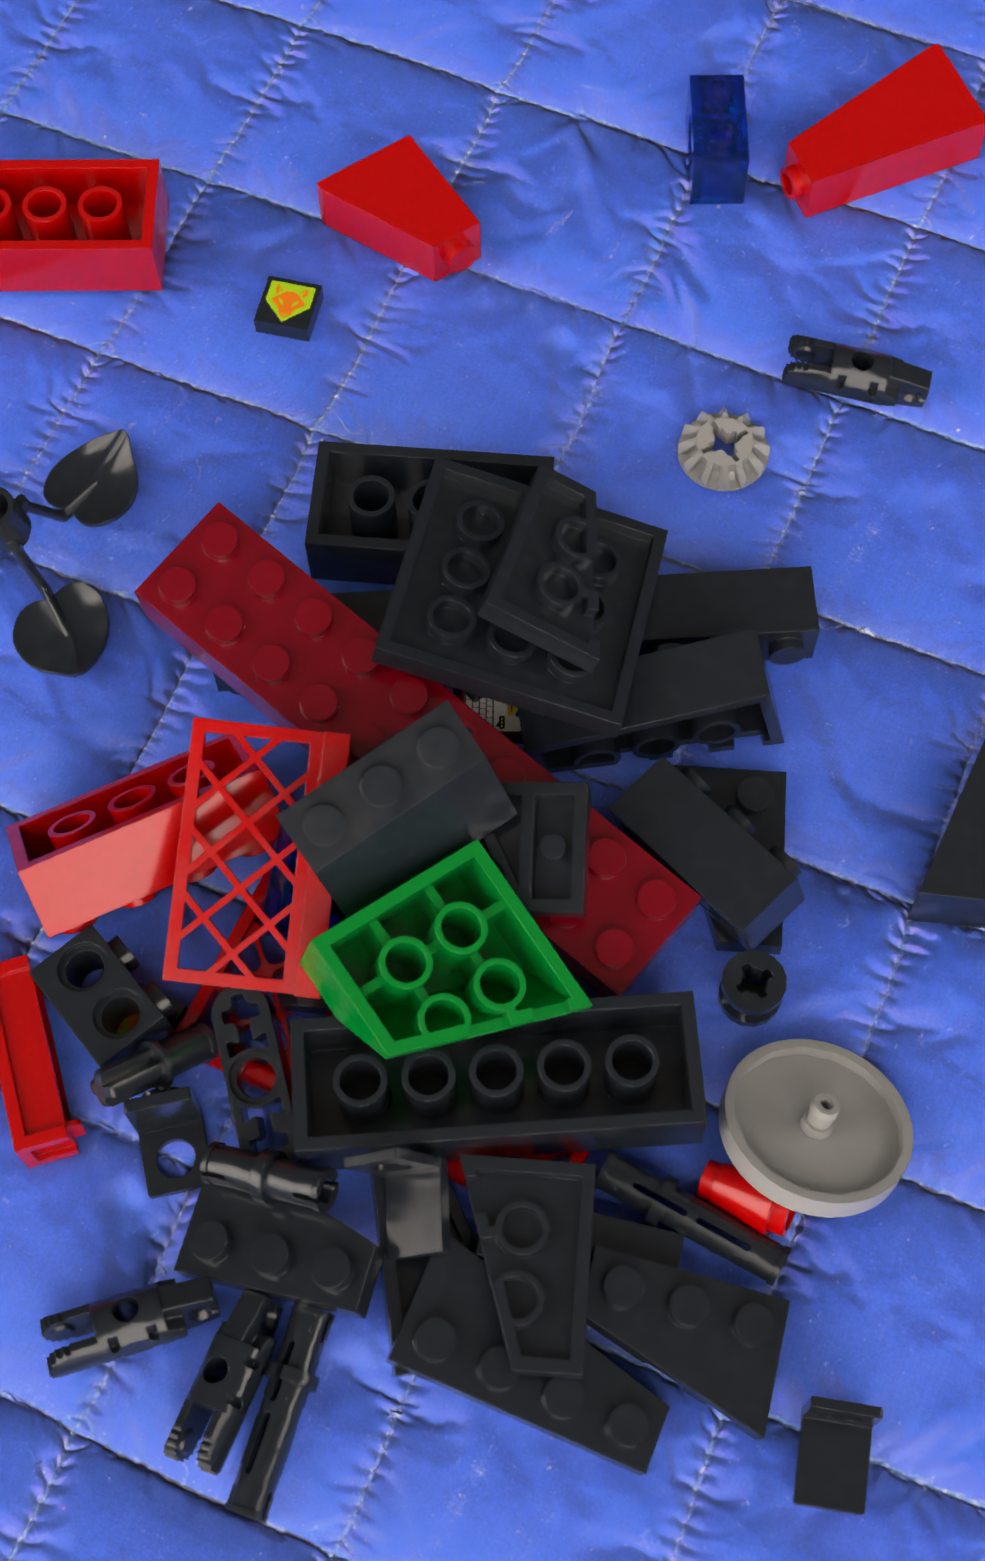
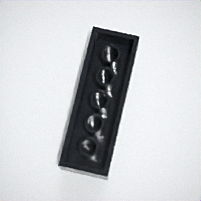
(552, 1086)

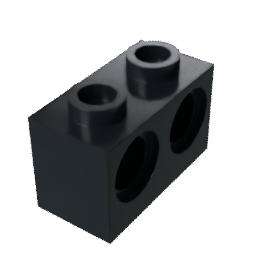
(100, 1008)

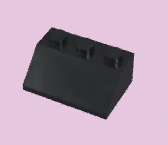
(398, 810)

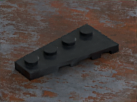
(458, 1344)

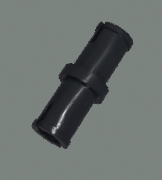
(269, 1176)

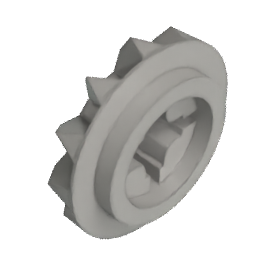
(717, 469)

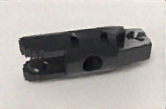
(855, 373)
(128, 1323)
(226, 1383)

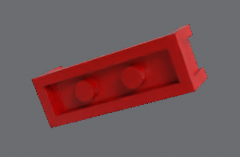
(31, 1071)

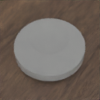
(815, 1128)

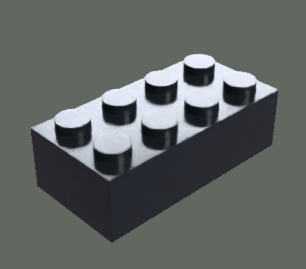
(370, 500)

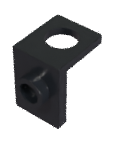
(163, 1119)
(414, 1200)
(834, 1455)

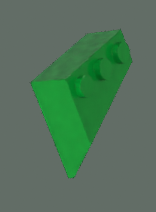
(441, 961)

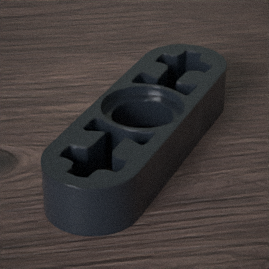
(231, 1034)

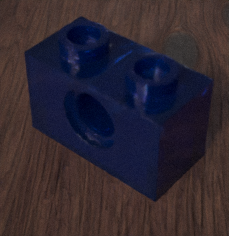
(717, 139)

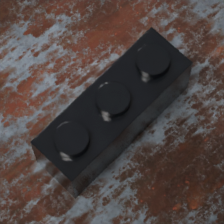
(710, 851)

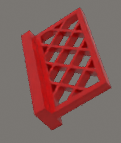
(310, 900)

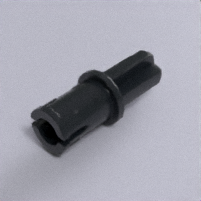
(154, 1064)

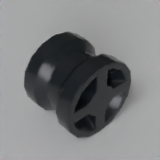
(747, 1001)

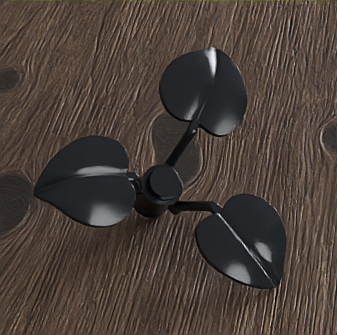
(98, 487)

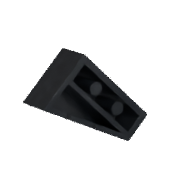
(956, 877)

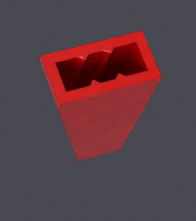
(886, 136)

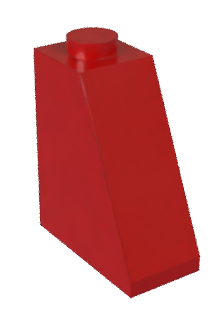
(402, 210)

